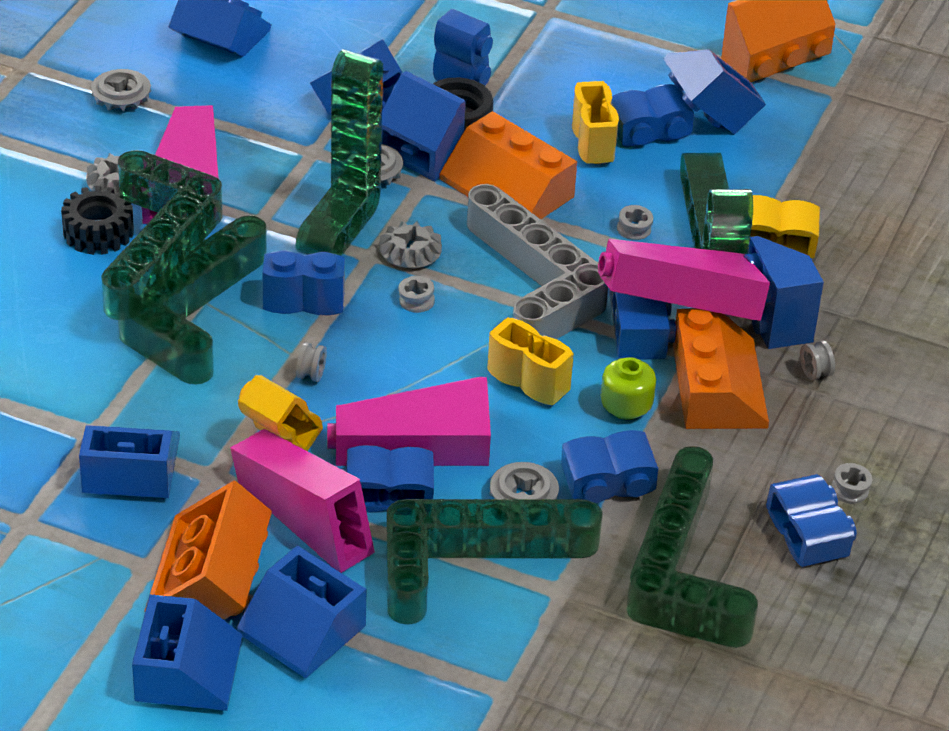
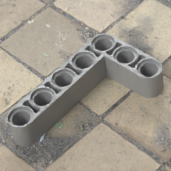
(568, 276)

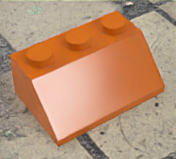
(775, 35)
(514, 161)
(717, 373)
(215, 550)

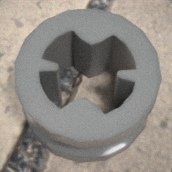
(638, 214)
(416, 303)
(817, 360)
(311, 362)
(855, 473)

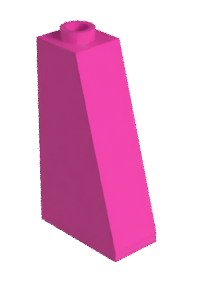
(190, 142)
(685, 277)
(440, 418)
(307, 496)

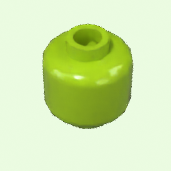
(628, 388)

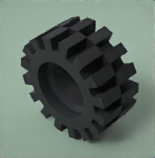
(112, 217)

